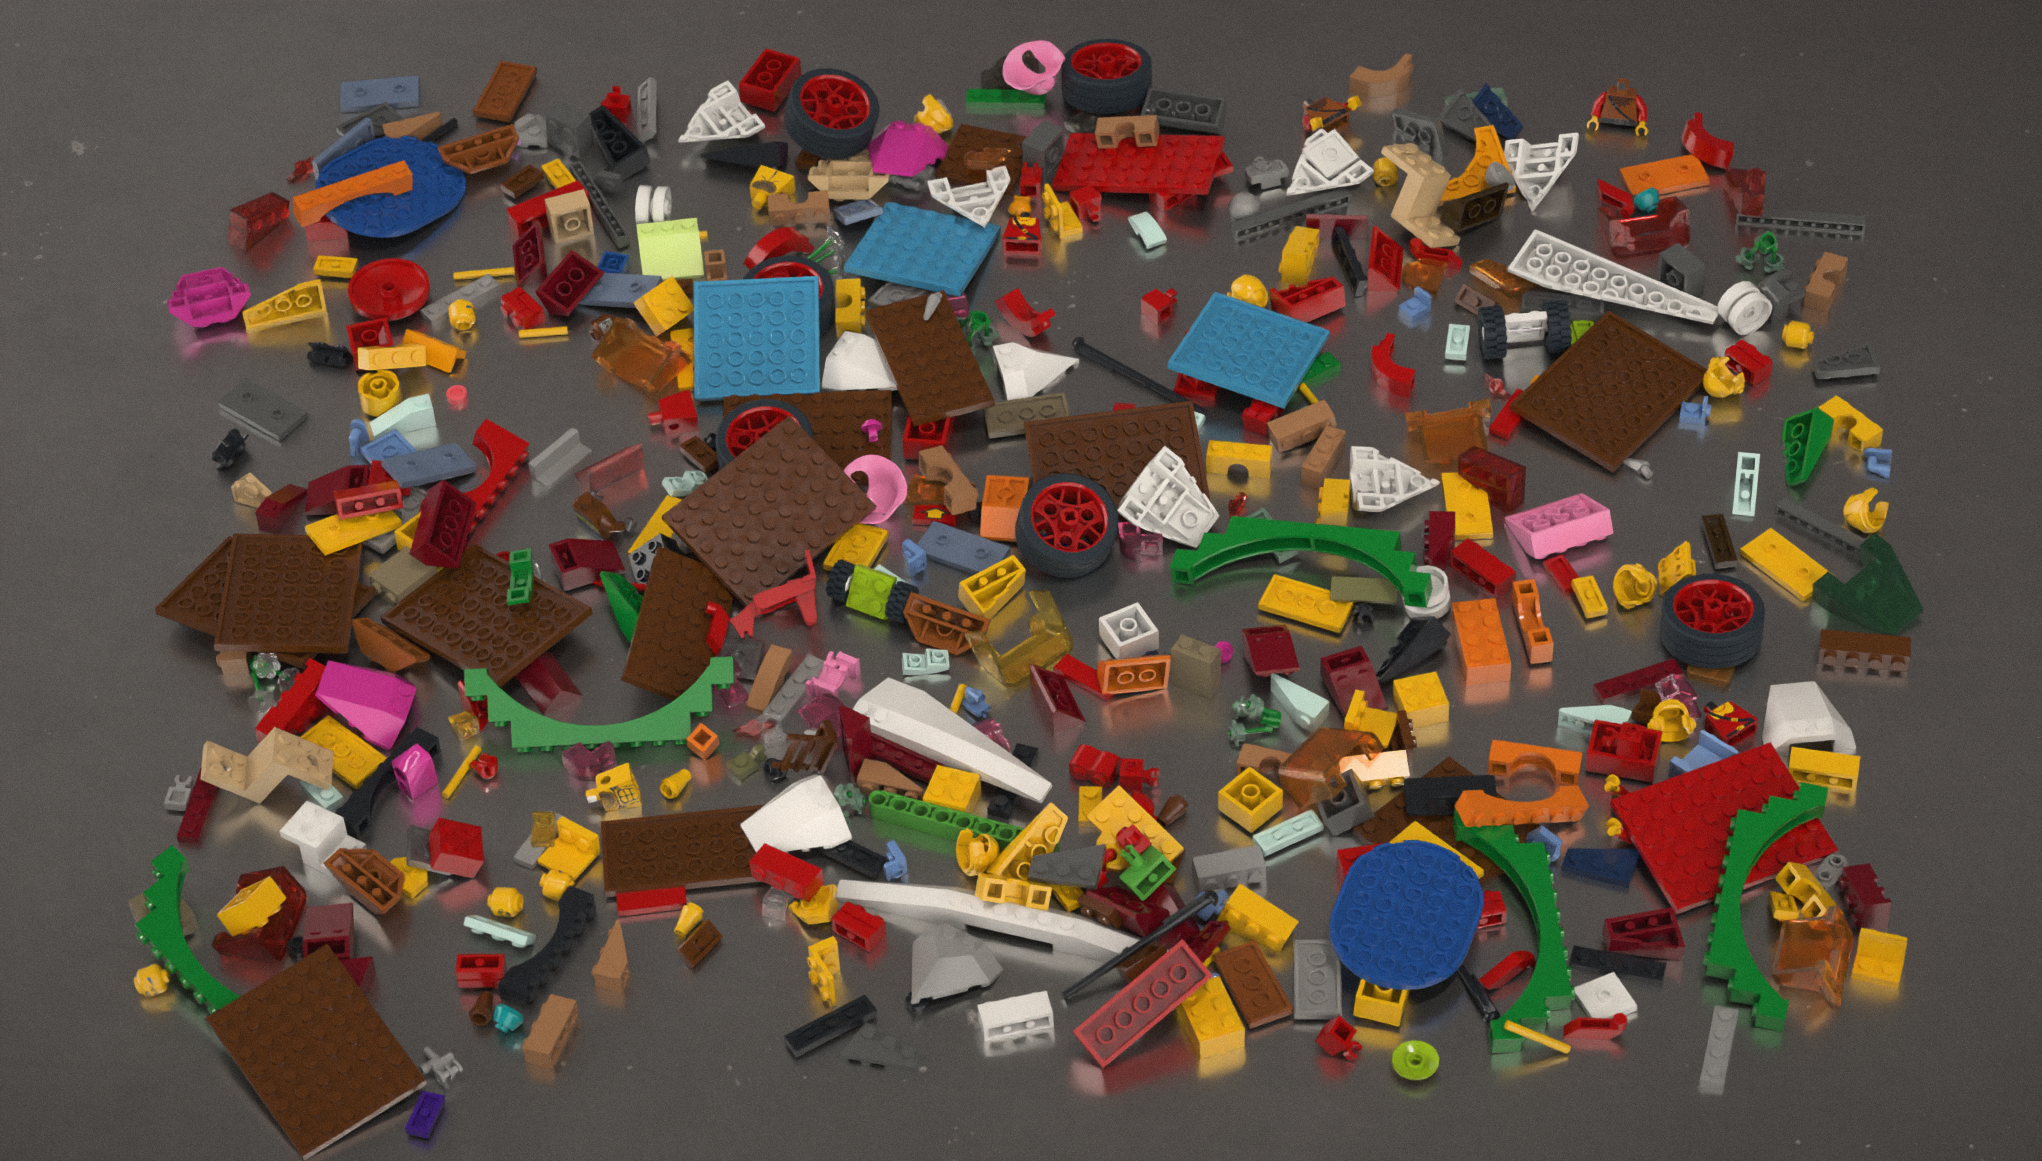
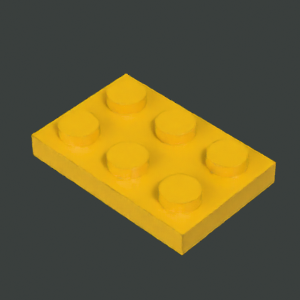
(857, 546)

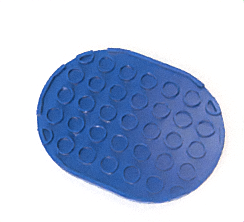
(434, 194)
(1406, 915)

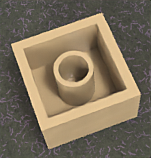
(569, 216)

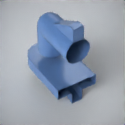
(358, 433)
(1874, 455)
(975, 702)

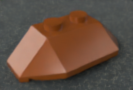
(481, 150)
(942, 624)
(387, 646)
(367, 877)

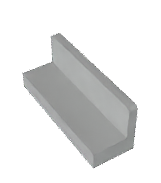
(558, 459)

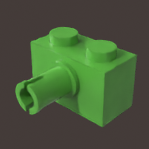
(1145, 870)

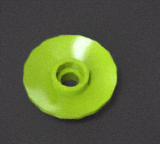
(1415, 1053)

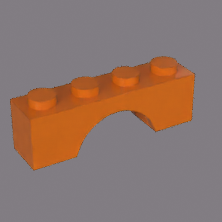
(1527, 609)
(1510, 757)

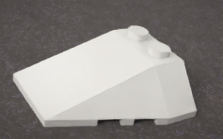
(856, 364)
(1168, 501)
(1803, 715)
(799, 819)

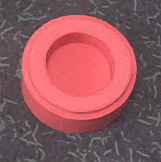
(456, 395)

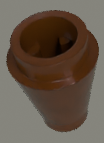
(1172, 810)
(481, 1011)

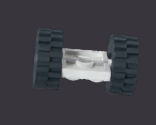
(1550, 325)

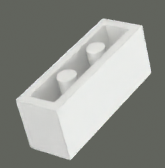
(1015, 1015)

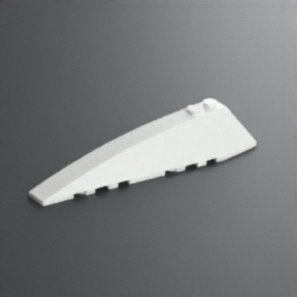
(1579, 272)
(933, 730)

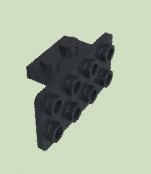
(1440, 794)

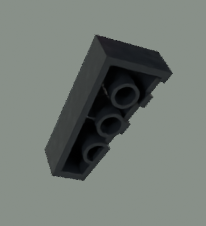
(618, 144)

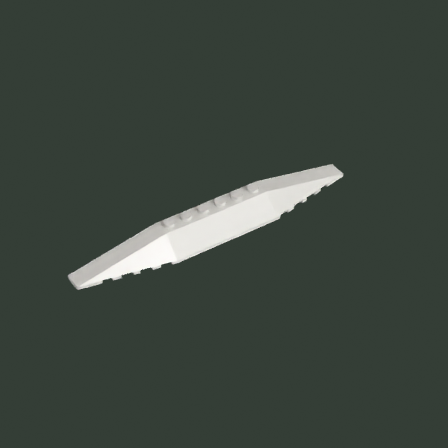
(961, 907)

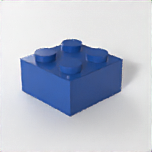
(614, 263)

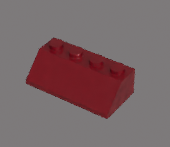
(442, 526)

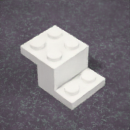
(318, 835)

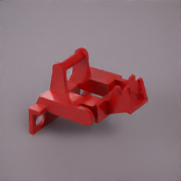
(795, 591)

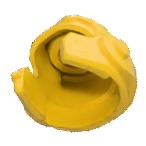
(934, 115)
(1250, 290)
(1720, 381)
(1858, 514)
(1634, 585)
(1672, 719)
(975, 854)

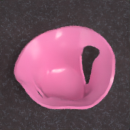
(1022, 78)
(885, 485)

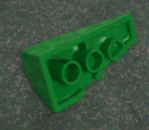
(1804, 440)
(623, 601)

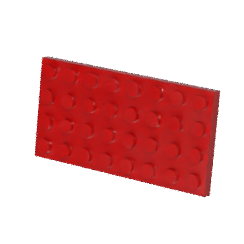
(1172, 167)

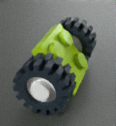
(869, 590)

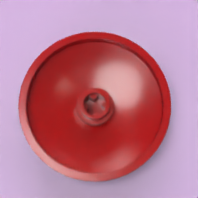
(388, 289)

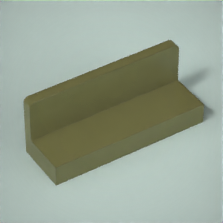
(1363, 590)

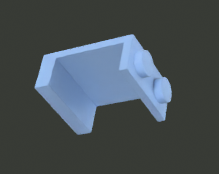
(1707, 751)

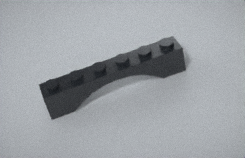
(360, 805)
(523, 980)

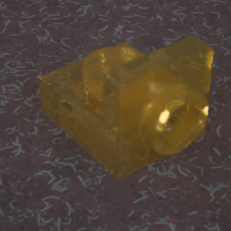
(464, 725)
(543, 829)

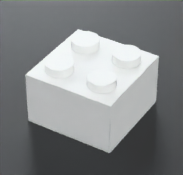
(1128, 632)

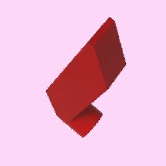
(1616, 198)
(1438, 254)
(717, 627)
(1508, 969)
(1595, 1027)

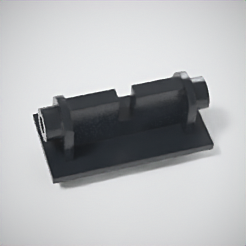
(337, 354)
(234, 442)

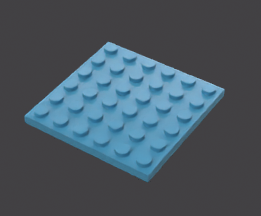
(922, 249)
(756, 337)
(1249, 350)

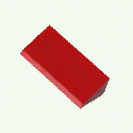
(1384, 263)

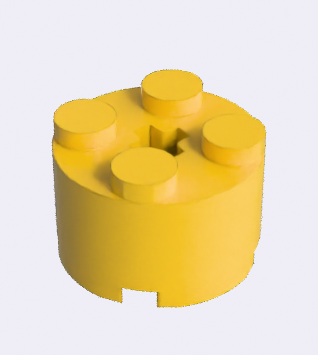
(379, 392)

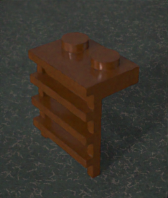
(1402, 736)
(818, 747)

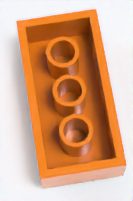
(1480, 641)

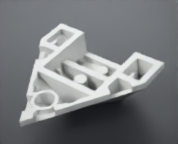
(722, 117)
(1539, 165)
(1308, 179)
(974, 200)
(1028, 369)
(1381, 481)

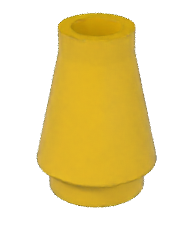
(674, 784)
(688, 919)

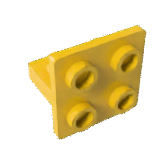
(1676, 567)

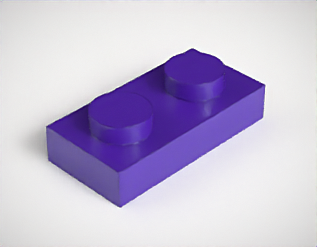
(425, 1114)

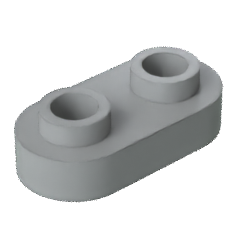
(1831, 869)

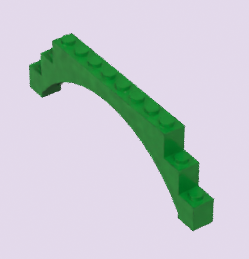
(1256, 536)
(537, 731)
(165, 936)
(1729, 952)
(1550, 983)

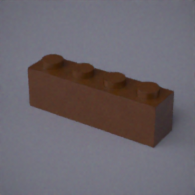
(1864, 650)

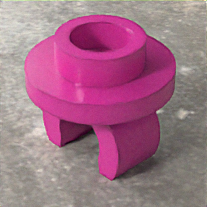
(871, 427)
(1226, 650)

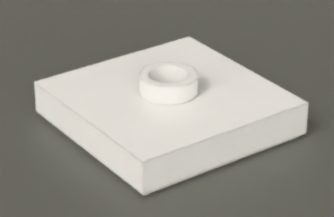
(1330, 154)
(1604, 997)

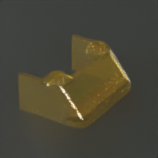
(1047, 644)

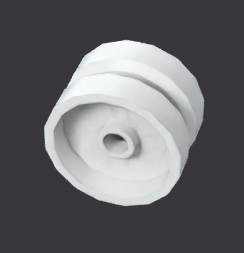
(653, 205)
(1744, 308)
(1440, 596)

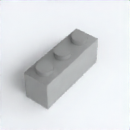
(1229, 868)

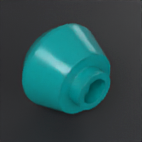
(1647, 200)
(507, 1018)

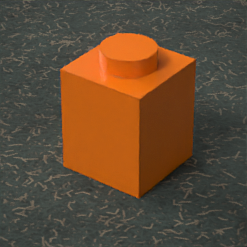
(702, 741)

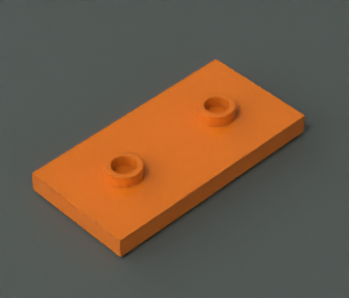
(1665, 175)

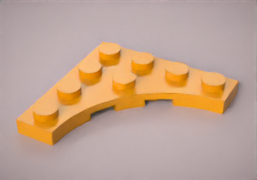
(1473, 179)

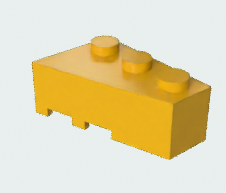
(1299, 255)
(1335, 502)
(1257, 919)

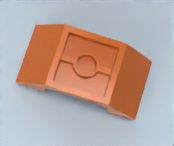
(1001, 506)

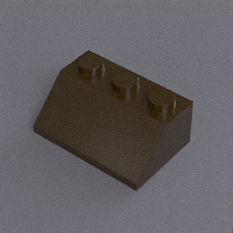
(1475, 208)

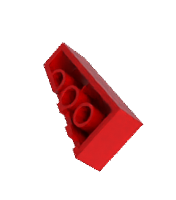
(297, 706)

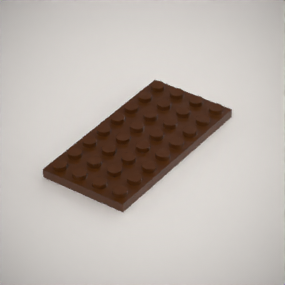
(929, 359)
(671, 626)
(677, 851)

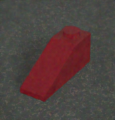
(279, 508)

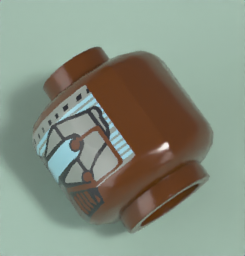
(600, 326)

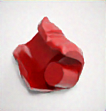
(486, 766)

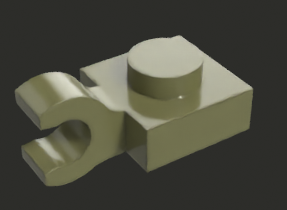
(746, 764)

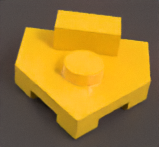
(415, 878)
(820, 908)

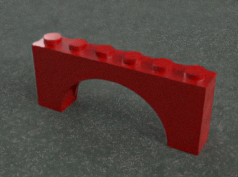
(504, 454)

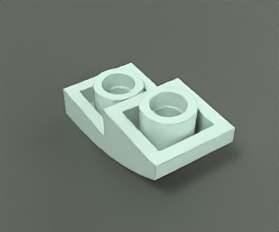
(1147, 227)
(684, 485)
(921, 664)

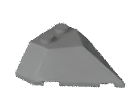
(950, 962)

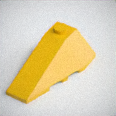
(293, 303)
(1036, 839)

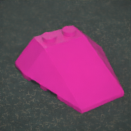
(905, 148)
(208, 297)
(368, 699)

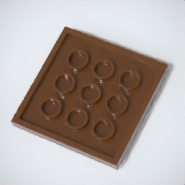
(976, 138)

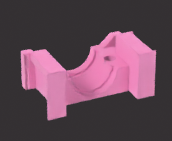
(833, 674)

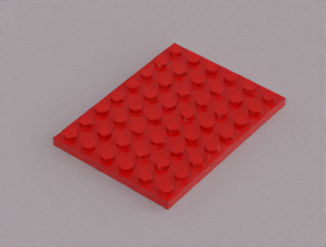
(1687, 820)

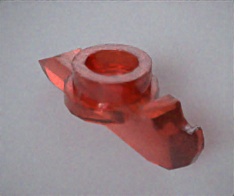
(301, 167)
(1497, 386)
(1236, 505)
(752, 727)

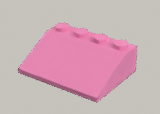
(1560, 525)

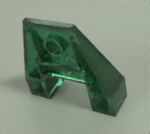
(1876, 596)

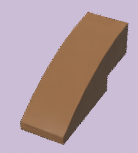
(769, 678)

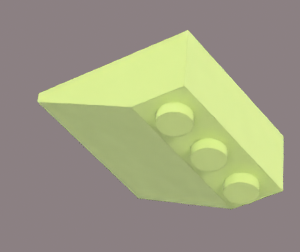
(671, 249)

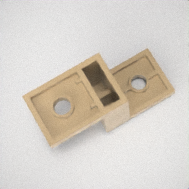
(1421, 195)
(267, 765)

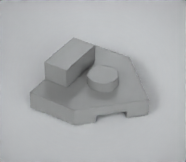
(532, 131)
(1266, 173)

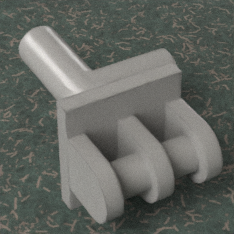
(442, 1067)

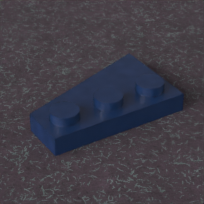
(1497, 114)
(1603, 865)

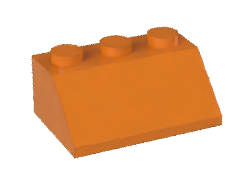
(1134, 674)

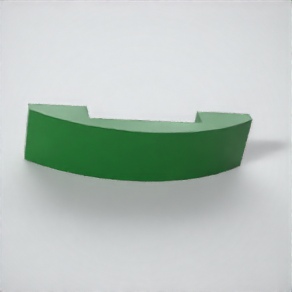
(521, 577)

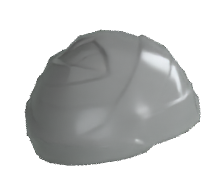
(1498, 174)
(1243, 206)

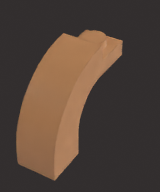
(1382, 83)

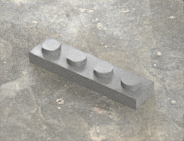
(646, 110)
(472, 292)
(794, 689)
(1719, 1047)

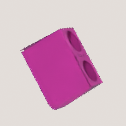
(414, 771)

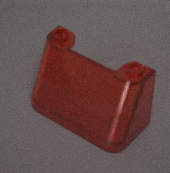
(1646, 233)
(270, 940)

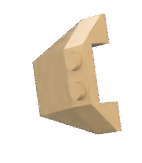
(848, 177)

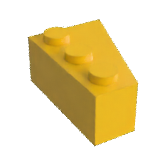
(992, 588)

